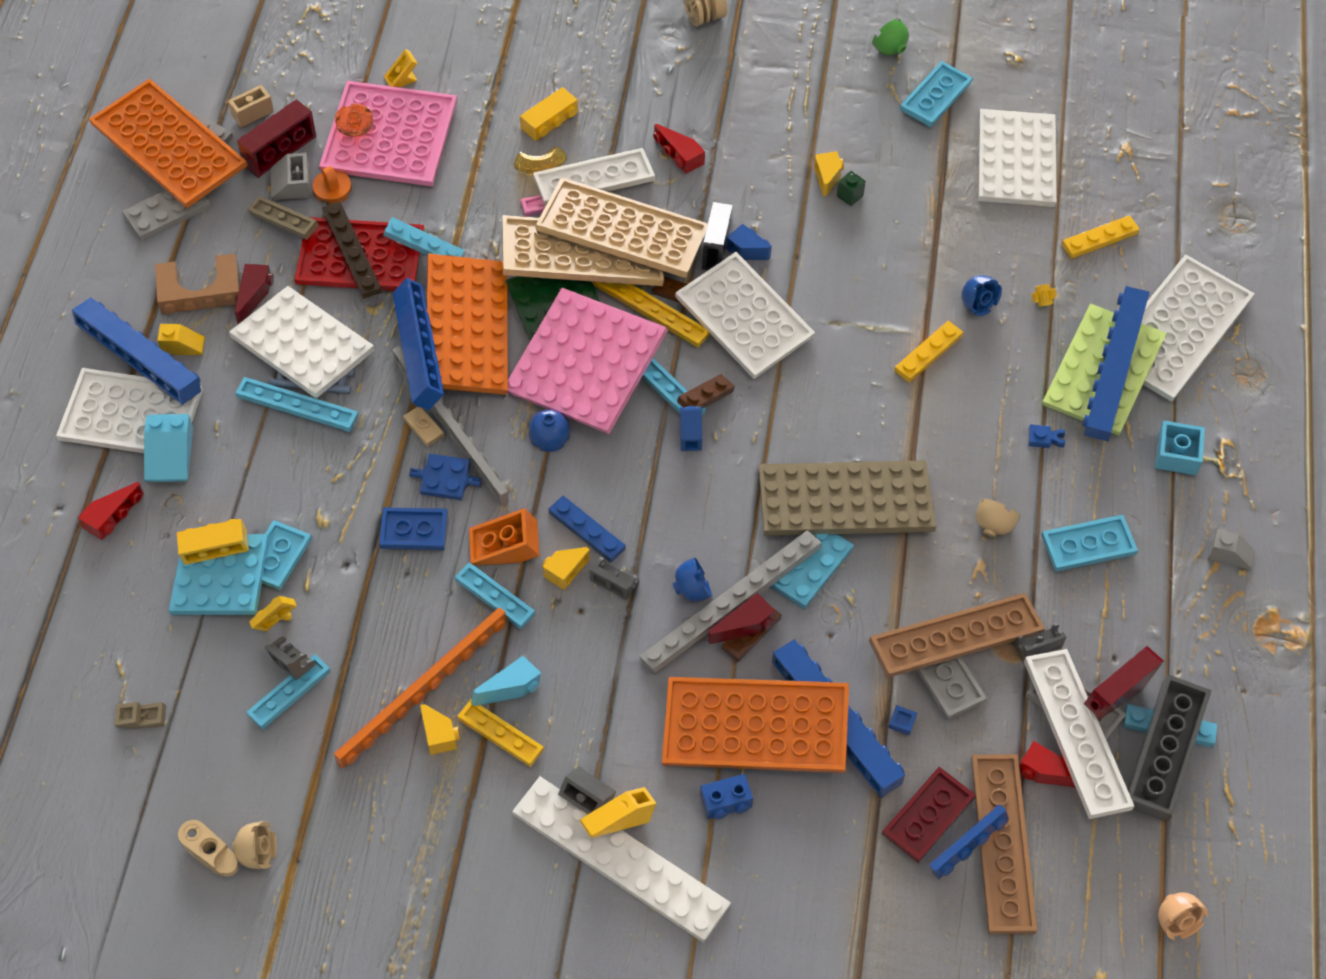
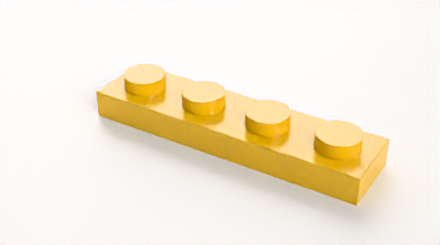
(1100, 237)
(928, 351)
(501, 733)

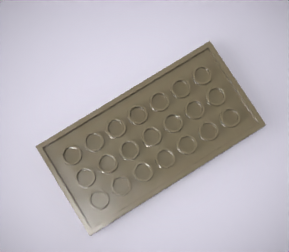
(846, 498)

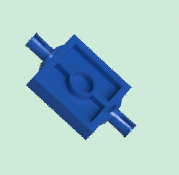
(445, 477)

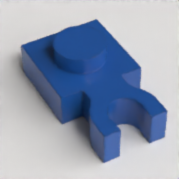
(1043, 436)

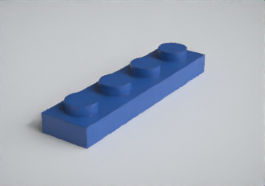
(587, 529)
(969, 841)

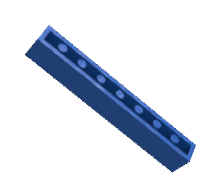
(418, 344)
(137, 350)
(1116, 364)
(862, 747)

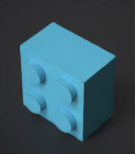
(1179, 447)

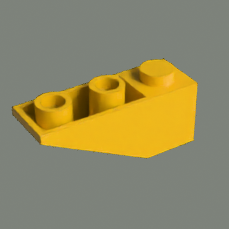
(623, 812)

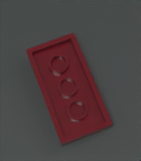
(928, 814)

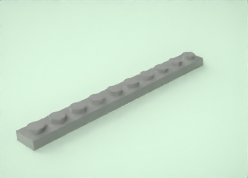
(465, 444)
(755, 582)

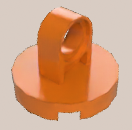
(331, 186)

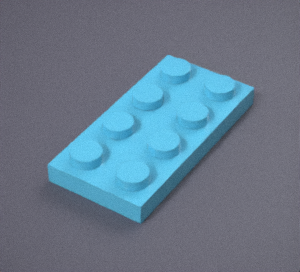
(936, 94)
(1089, 543)
(811, 575)

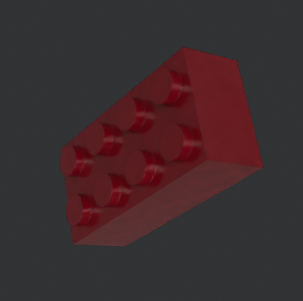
(277, 137)

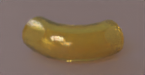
(529, 164)

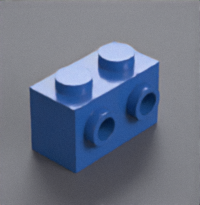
(726, 797)

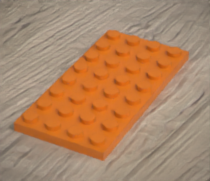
(168, 143)
(469, 322)
(756, 724)

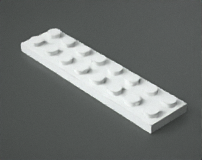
(1078, 734)

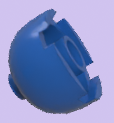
(981, 294)
(549, 430)
(691, 581)

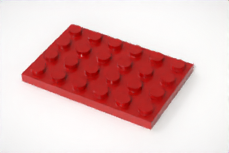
(324, 265)

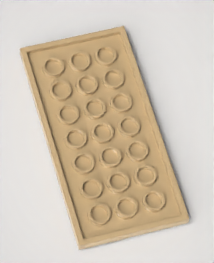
(622, 227)
(546, 256)

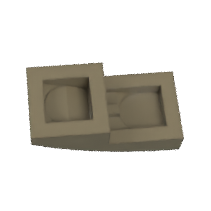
(140, 716)

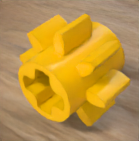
(1044, 295)

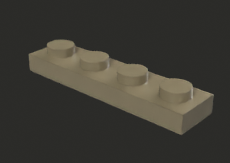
(283, 217)

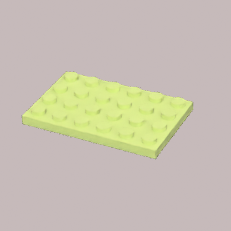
(1076, 375)

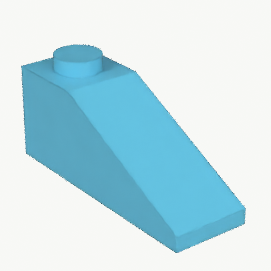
(508, 684)

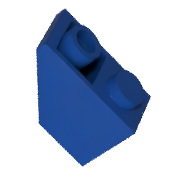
(748, 244)
(690, 428)

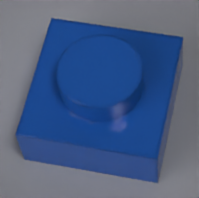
(902, 720)

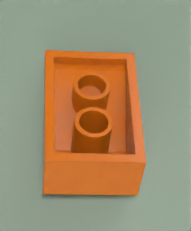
(505, 539)

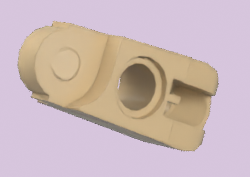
(221, 862)

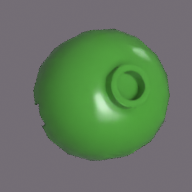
(892, 38)

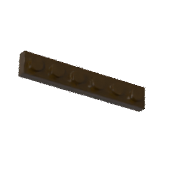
(351, 250)

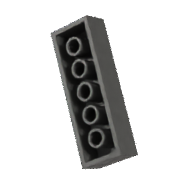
(1167, 747)

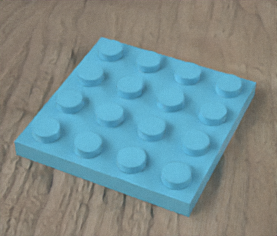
(221, 584)

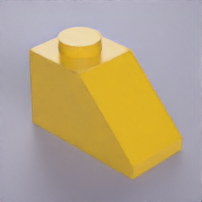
(828, 170)
(180, 340)
(565, 565)
(439, 731)

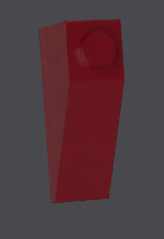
(253, 289)
(744, 621)

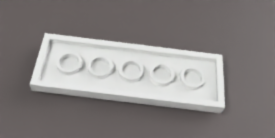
(603, 173)

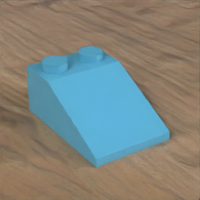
(167, 447)

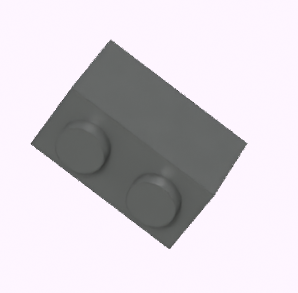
(585, 791)

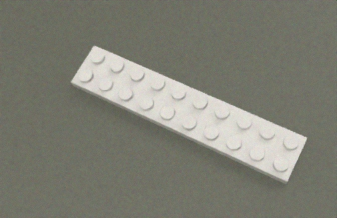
(624, 862)

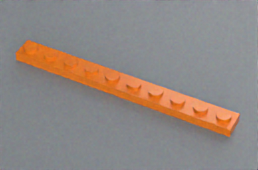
(416, 692)

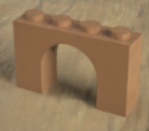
(221, 292)

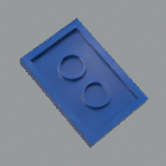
(413, 528)

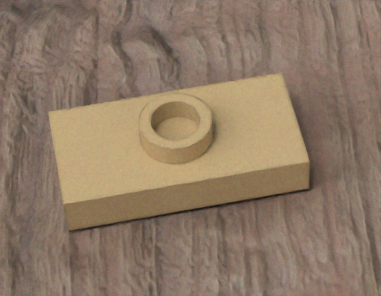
(423, 426)

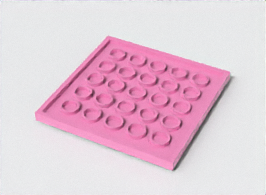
(404, 138)
(585, 360)

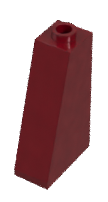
(1124, 683)

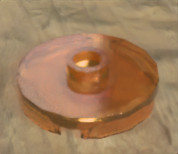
(354, 120)

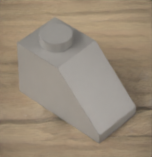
(1231, 550)

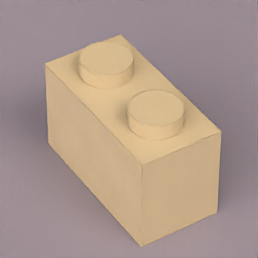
(251, 106)

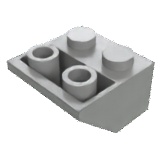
(291, 177)

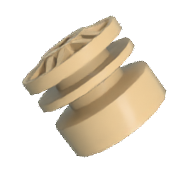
(703, 10)

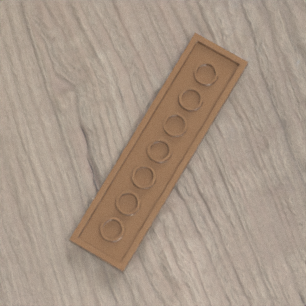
(955, 635)
(1006, 853)

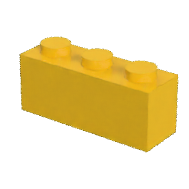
(549, 114)
(212, 541)

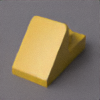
(401, 72)

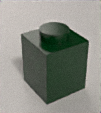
(851, 188)

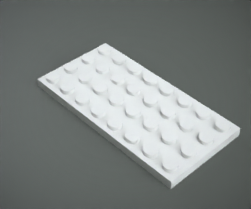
(1195, 312)

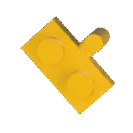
(277, 610)

